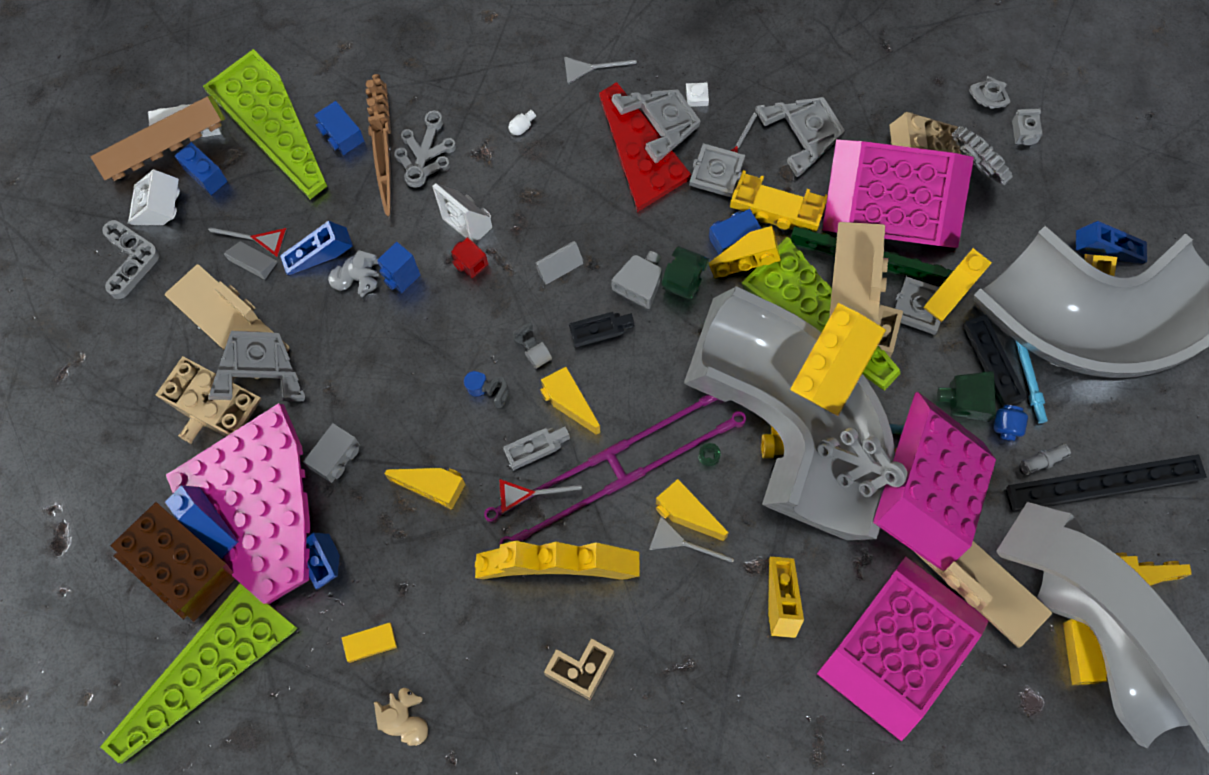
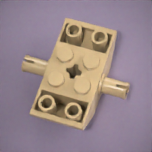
(188, 392)

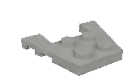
(668, 114)
(812, 124)
(256, 357)

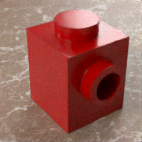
(469, 257)

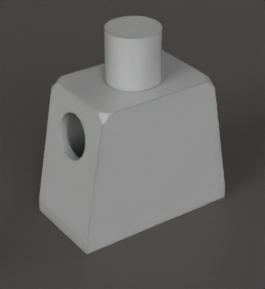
(639, 279)

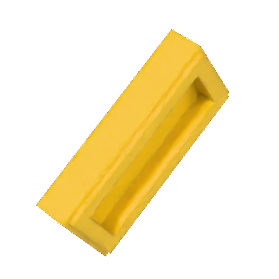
(369, 642)

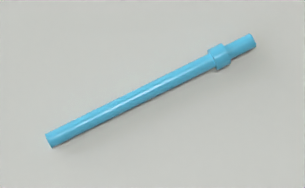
(1035, 398)

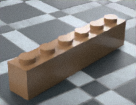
(158, 137)

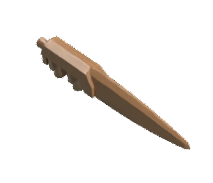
(379, 131)

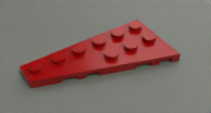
(631, 132)

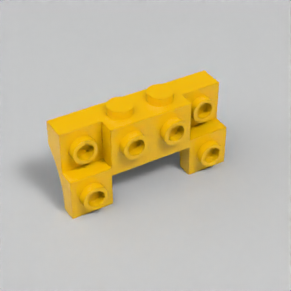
(778, 206)

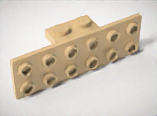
(859, 268)
(214, 306)
(995, 594)

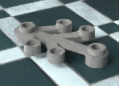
(424, 153)
(891, 472)

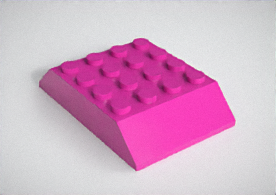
(943, 486)

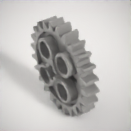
(985, 157)

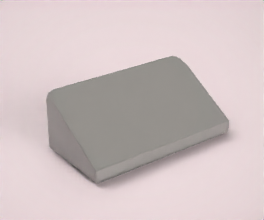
(250, 259)
(559, 262)

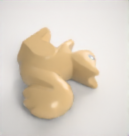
(395, 719)

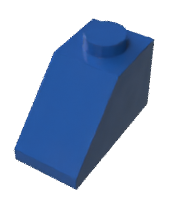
(323, 559)

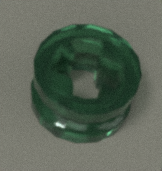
(708, 461)

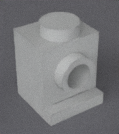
(1027, 126)

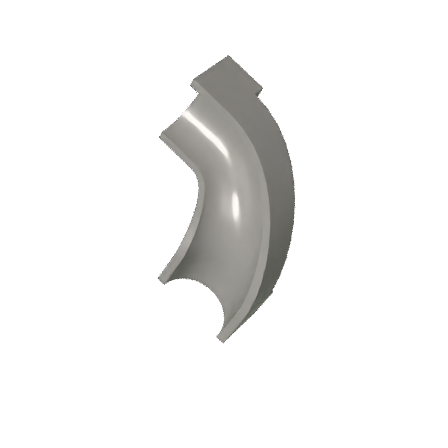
(1098, 320)
(753, 356)
(1149, 657)

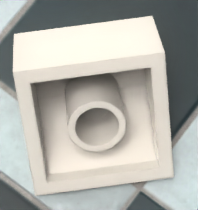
(154, 199)

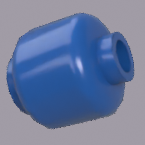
(1010, 422)

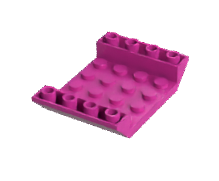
(907, 189)
(904, 649)

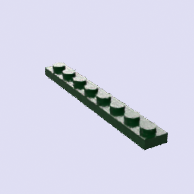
(897, 264)

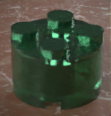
(684, 273)

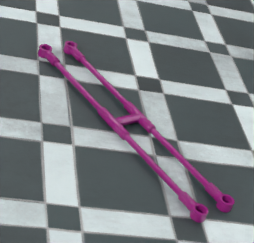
(623, 478)

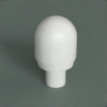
(521, 123)

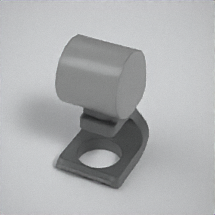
(536, 352)

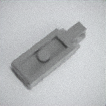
(535, 446)

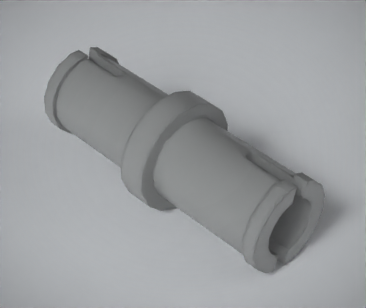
(1045, 459)

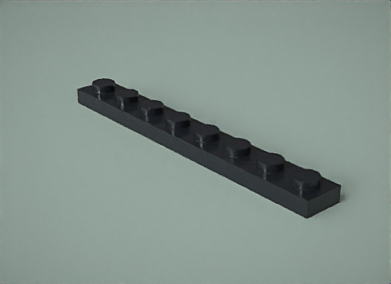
(1107, 482)

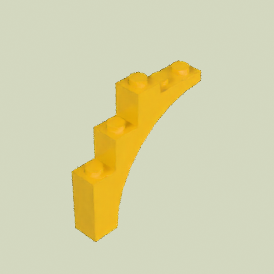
(558, 558)
(1082, 646)

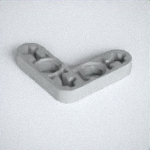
(136, 253)

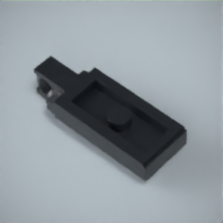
(600, 328)

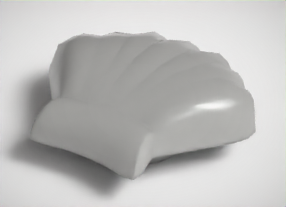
(990, 93)

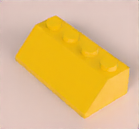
(838, 359)

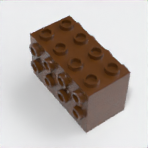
(172, 562)

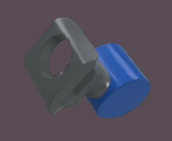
(477, 385)

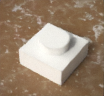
(697, 94)

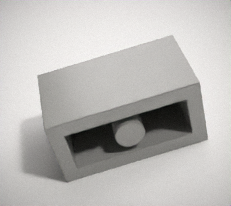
(332, 453)

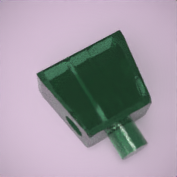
(971, 396)

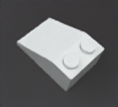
(462, 213)

